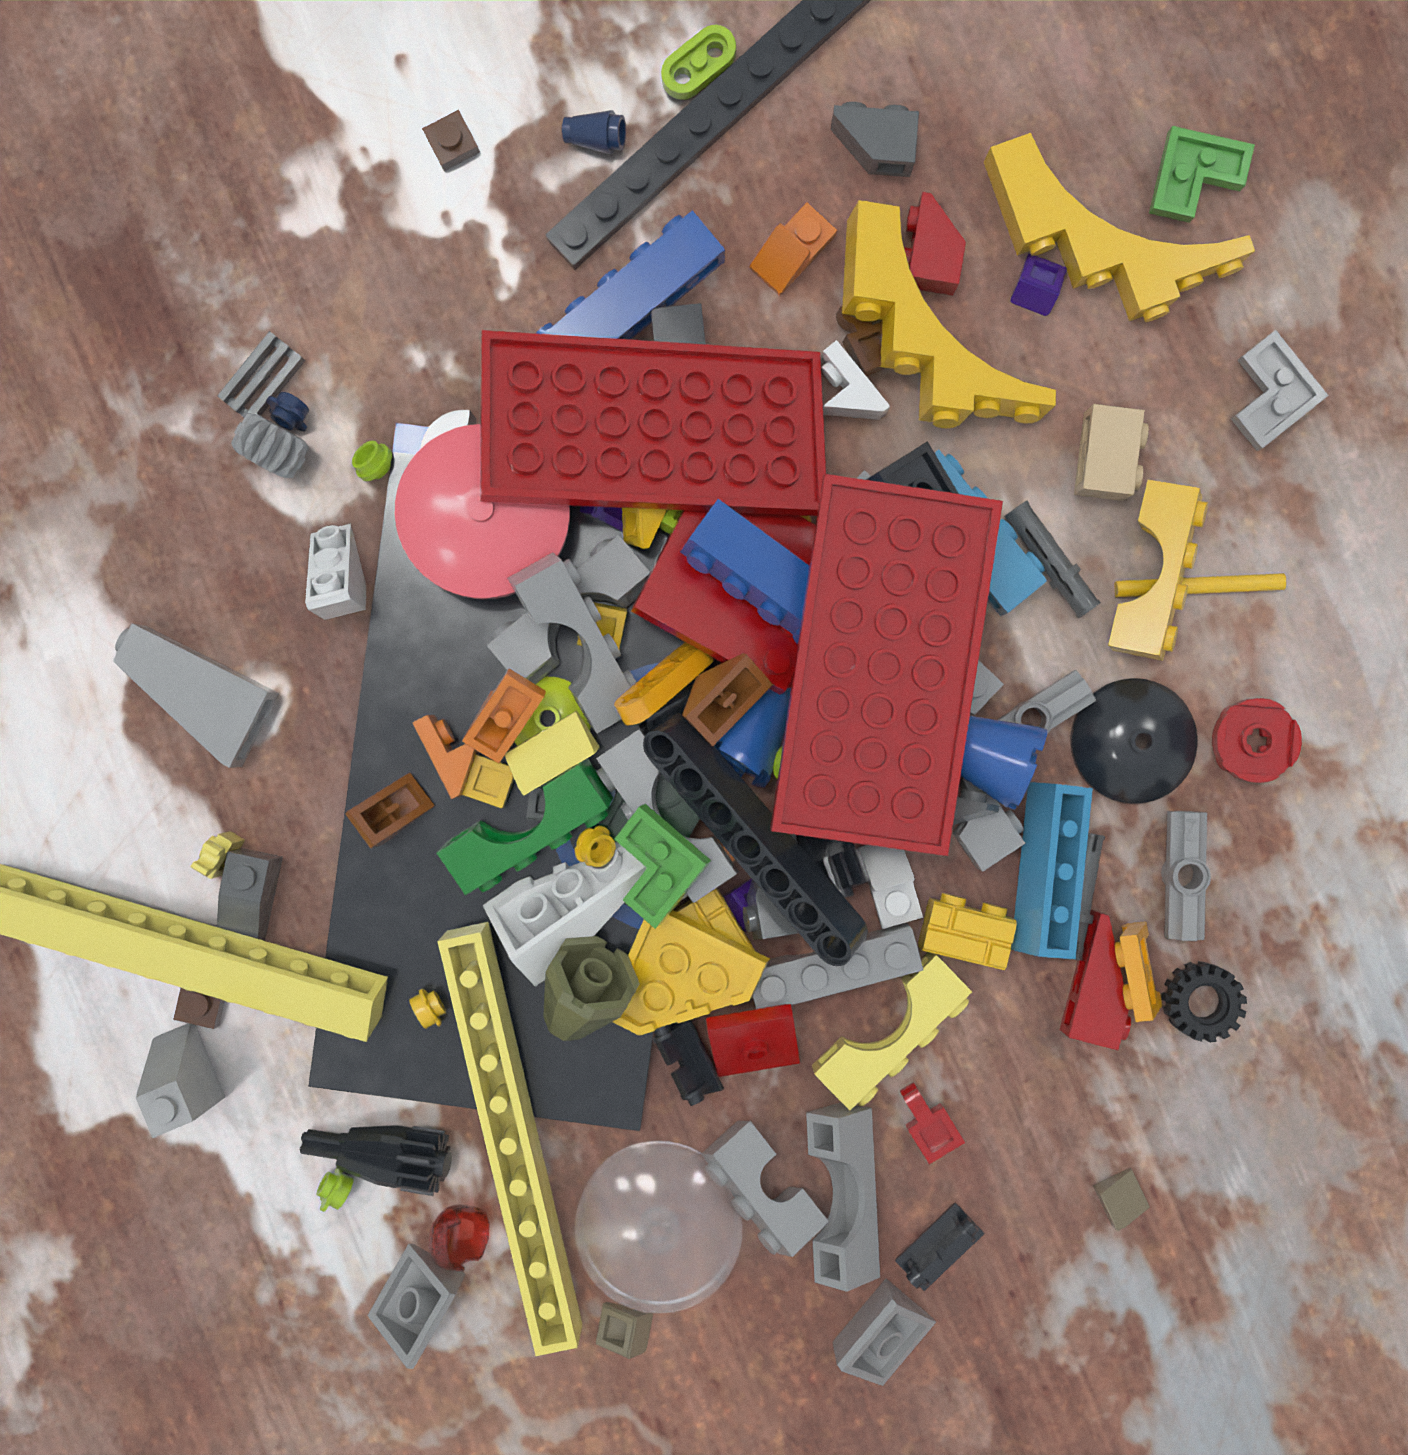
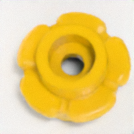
(595, 846)
(427, 1008)

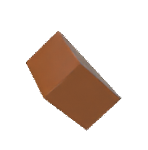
(724, 696)
(389, 811)

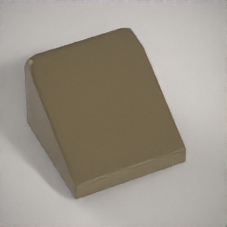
(1121, 1198)
(623, 1330)

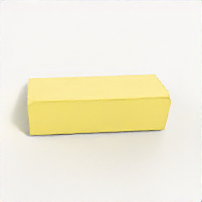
(551, 752)

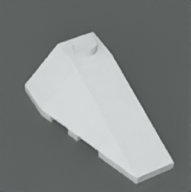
(569, 903)

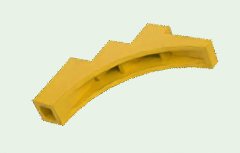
(1144, 270)
(913, 338)

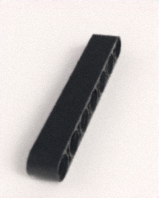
(744, 829)

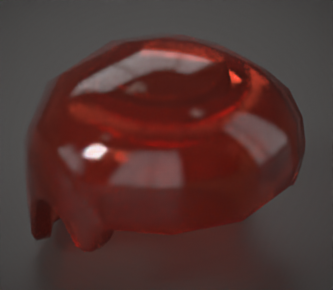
(458, 1236)

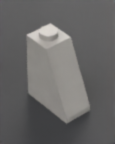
(177, 1081)

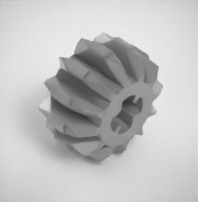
(269, 445)

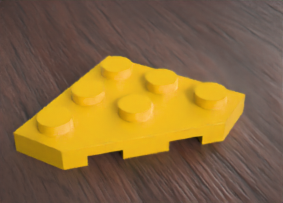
(687, 974)

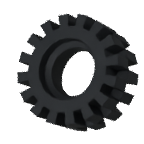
(1228, 1007)

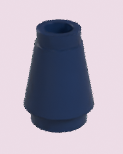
(597, 131)

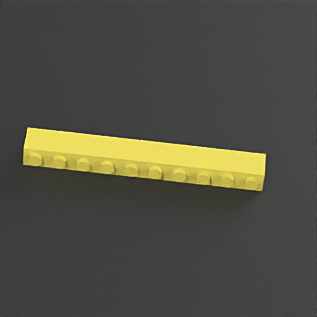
(190, 954)
(511, 1137)

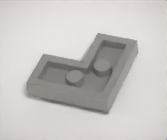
(1286, 388)

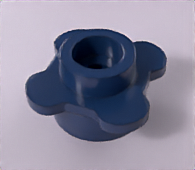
(288, 411)

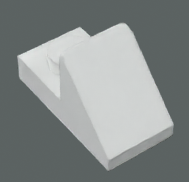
(858, 395)
(891, 885)

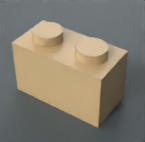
(1110, 452)

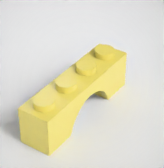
(856, 1068)

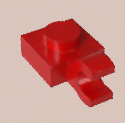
(932, 1127)

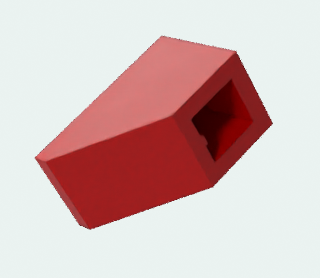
(935, 247)

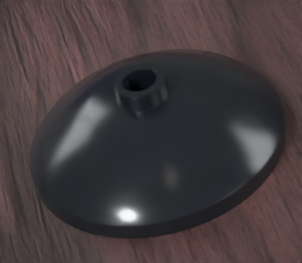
(1106, 746)

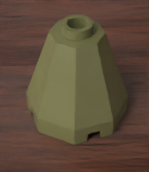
(586, 987)

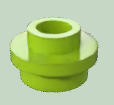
(372, 460)

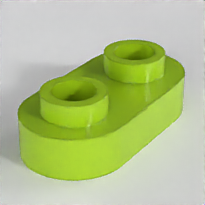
(695, 62)

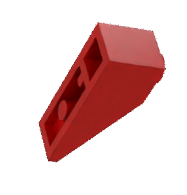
(1096, 998)

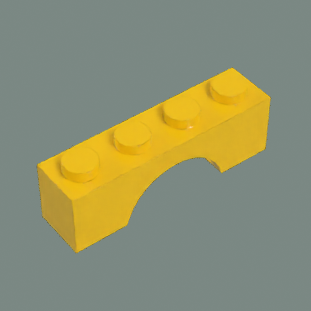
(1169, 516)

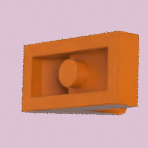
(792, 248)
(503, 715)
(450, 764)

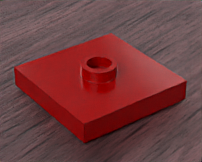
(753, 1040)

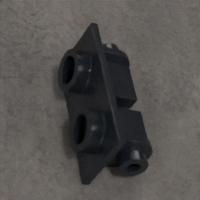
(696, 1072)
(939, 1247)

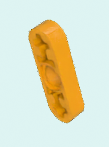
(661, 684)

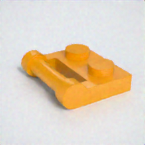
(1134, 956)

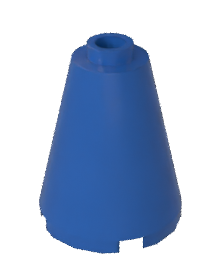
(756, 737)
(1001, 757)

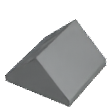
(414, 1303)
(881, 1335)

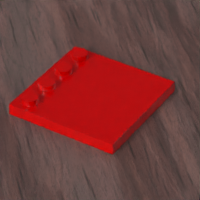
(709, 618)

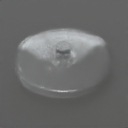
(657, 1228)

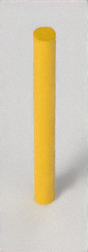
(1205, 585)

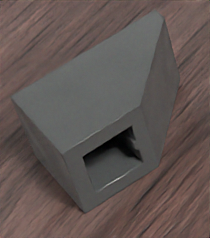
(878, 138)

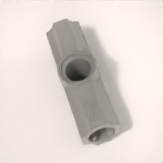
(1056, 702)
(1185, 904)

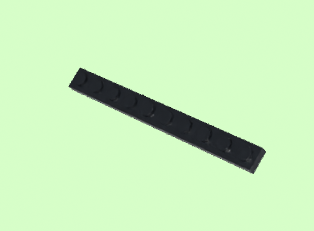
(698, 126)

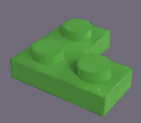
(1196, 159)
(670, 863)

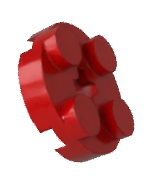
(1273, 722)

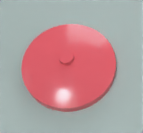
(455, 536)

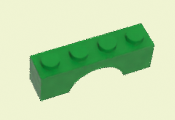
(483, 853)

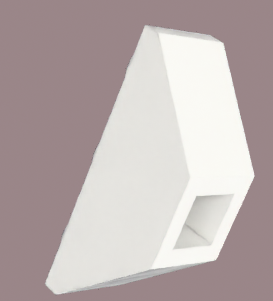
(334, 573)

